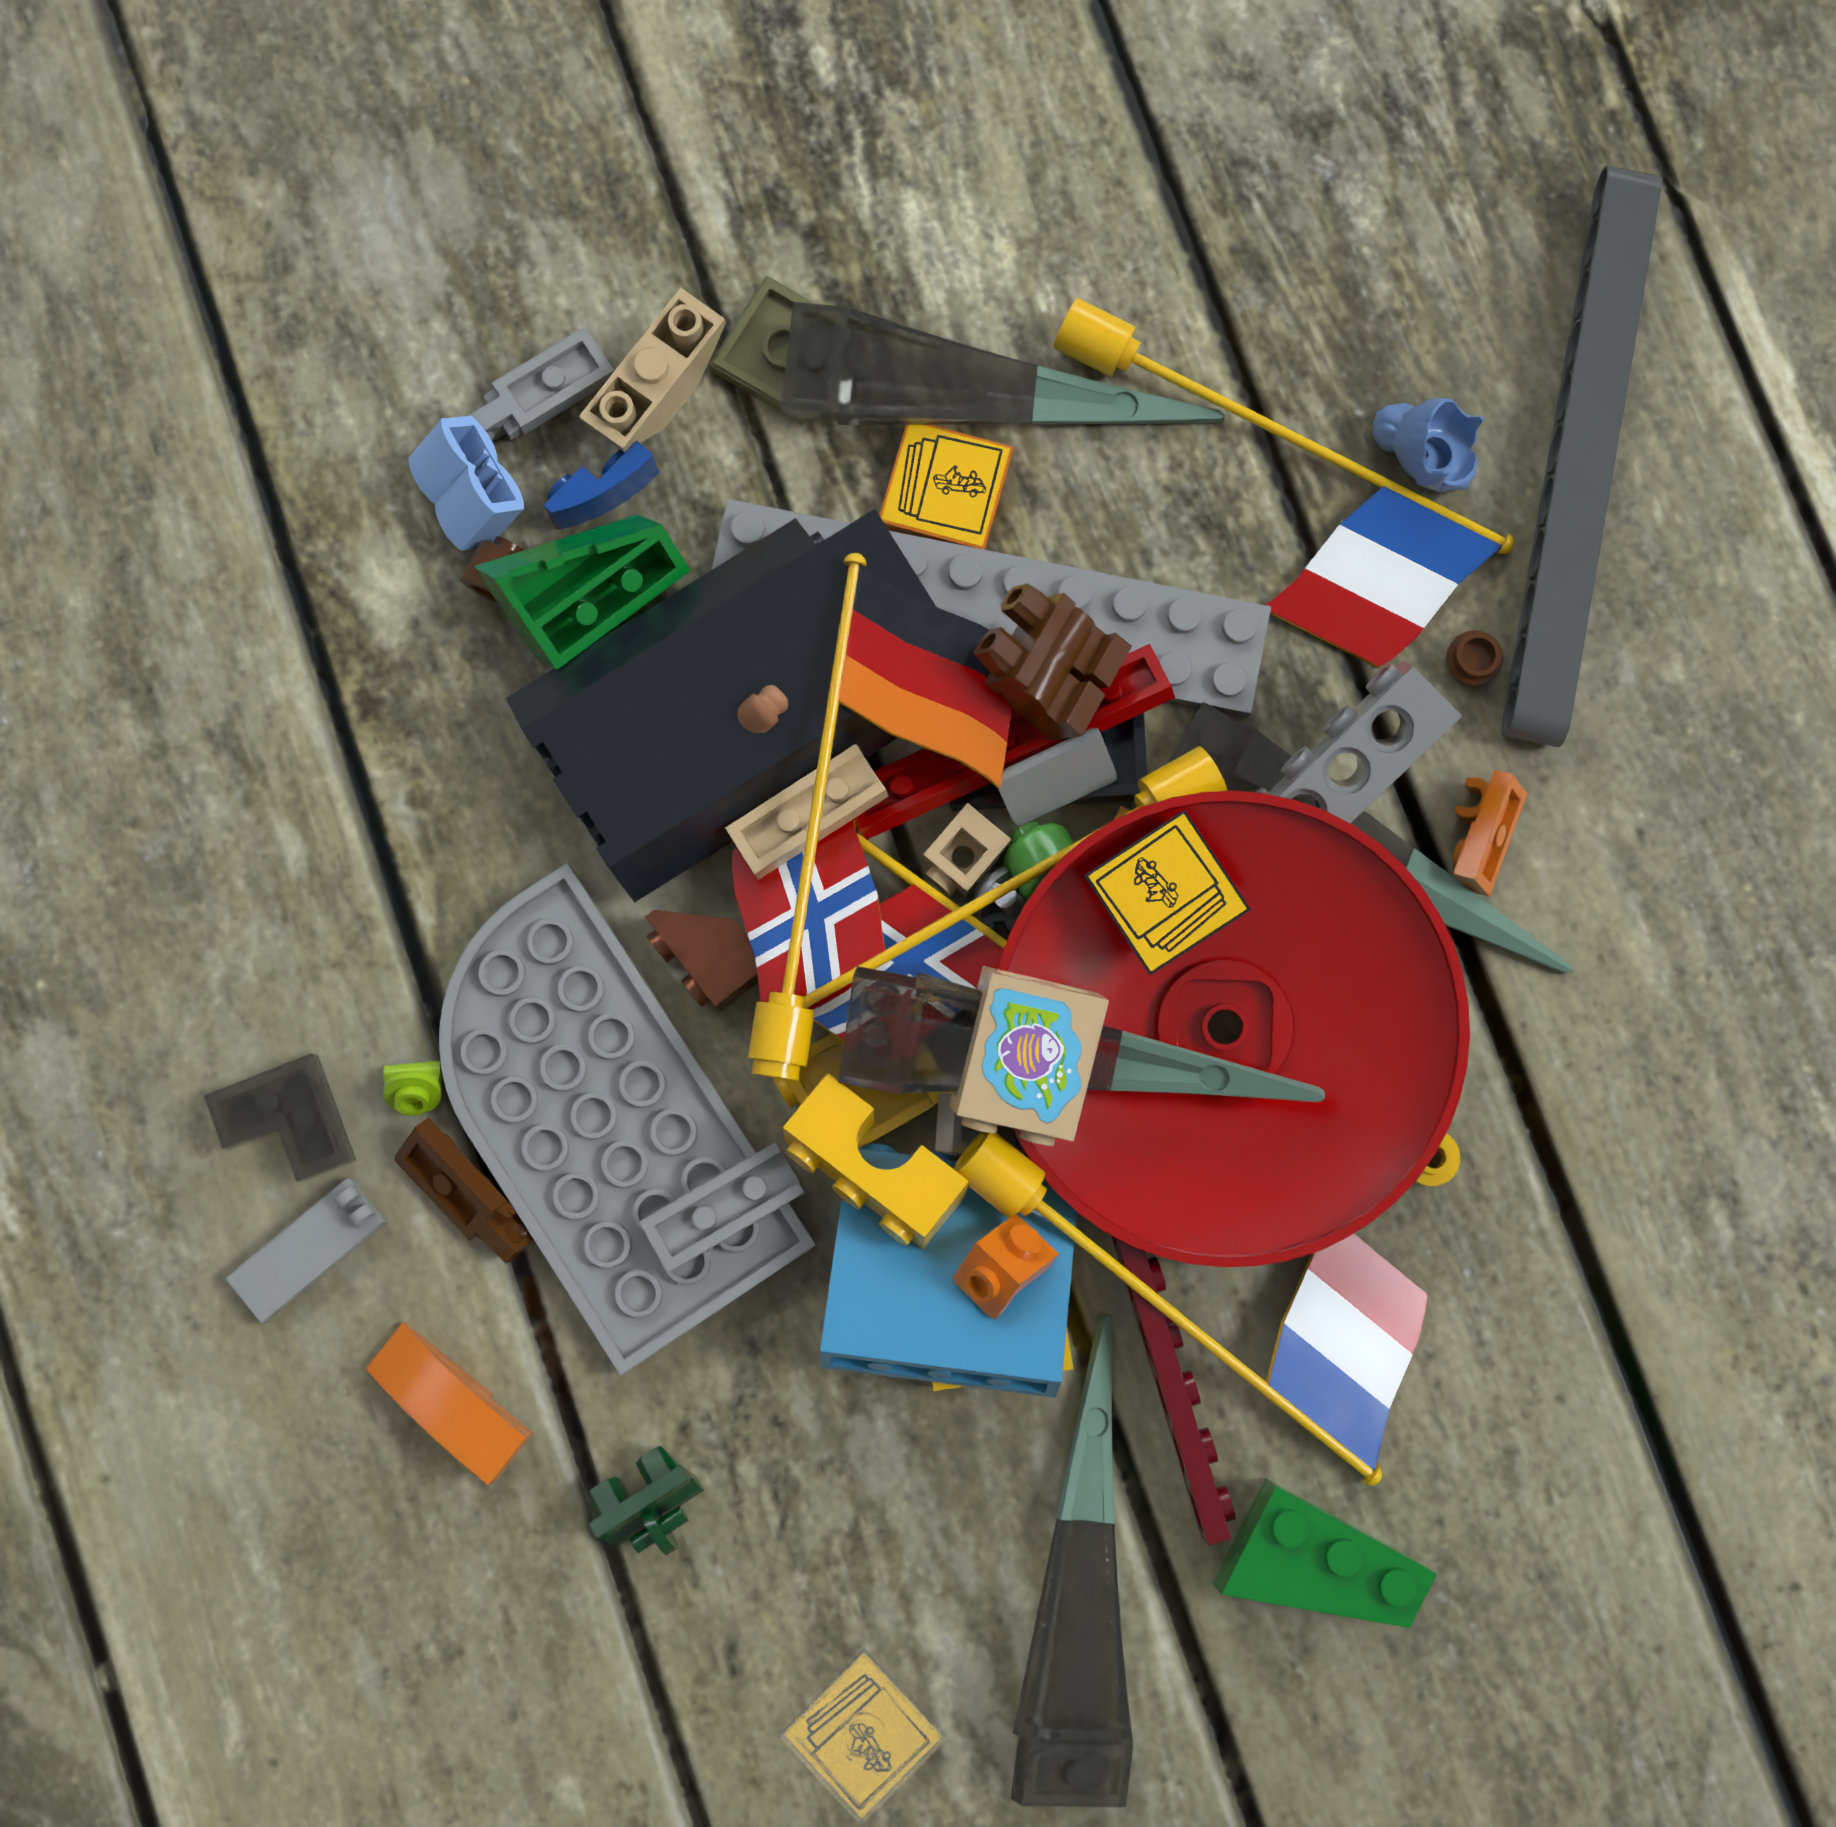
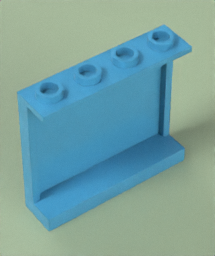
(906, 1318)

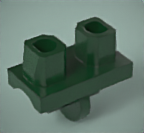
(649, 1513)

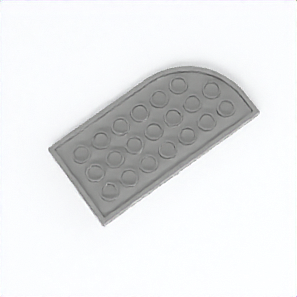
(596, 1118)

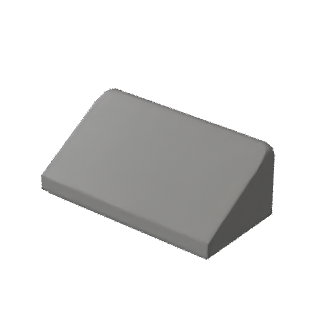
(1056, 777)

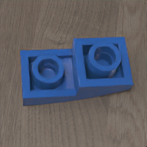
(584, 497)

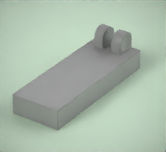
(722, 1207)
(306, 1250)

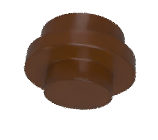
(1474, 658)

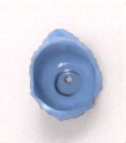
(1430, 442)

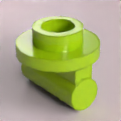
(413, 1087)

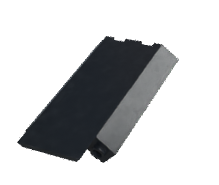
(649, 716)

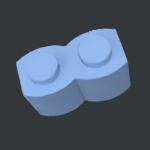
(465, 482)

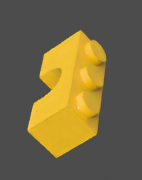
(909, 1198)

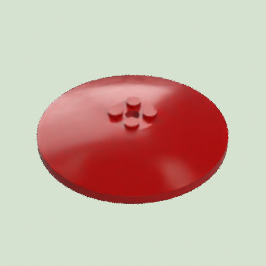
(1334, 986)

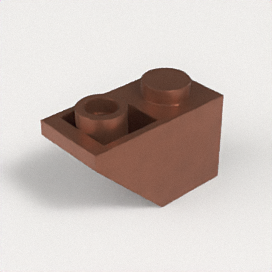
(711, 951)

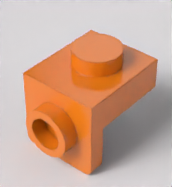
(1003, 1265)

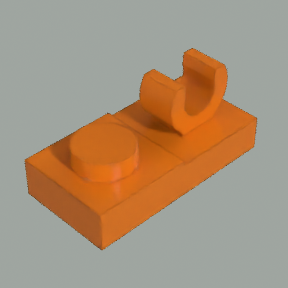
(1492, 823)

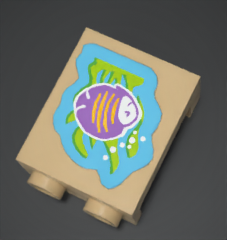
(1029, 1056)

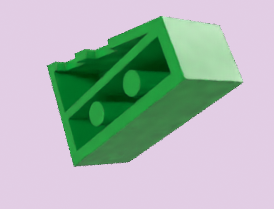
(582, 584)
(1319, 1563)

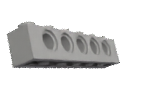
(1423, 720)

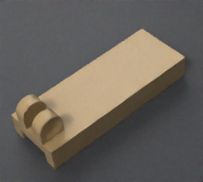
(780, 825)

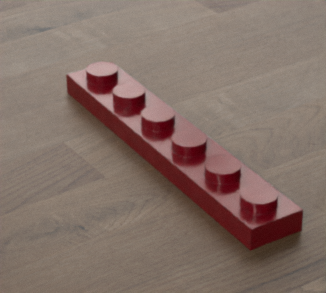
(1177, 1396)

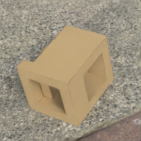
(969, 832)

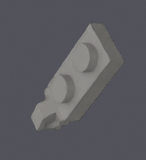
(544, 386)

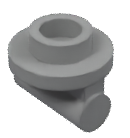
(1011, 903)

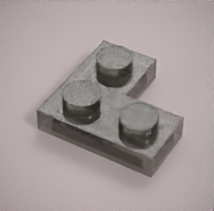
(293, 1102)

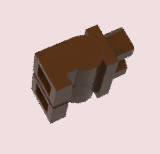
(1051, 661)

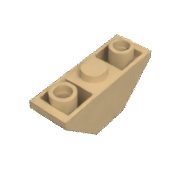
(656, 373)

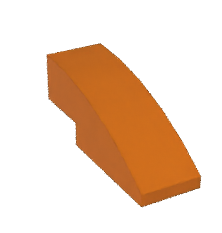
(449, 1404)

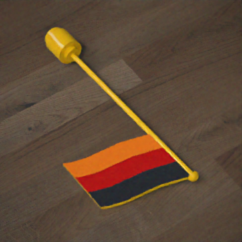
(917, 680)

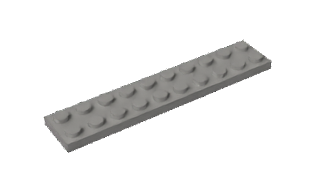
(1202, 640)

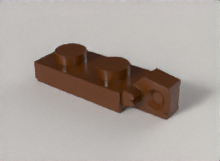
(462, 1191)

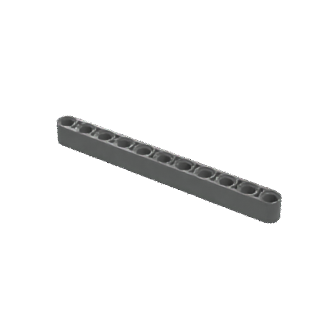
(1581, 457)

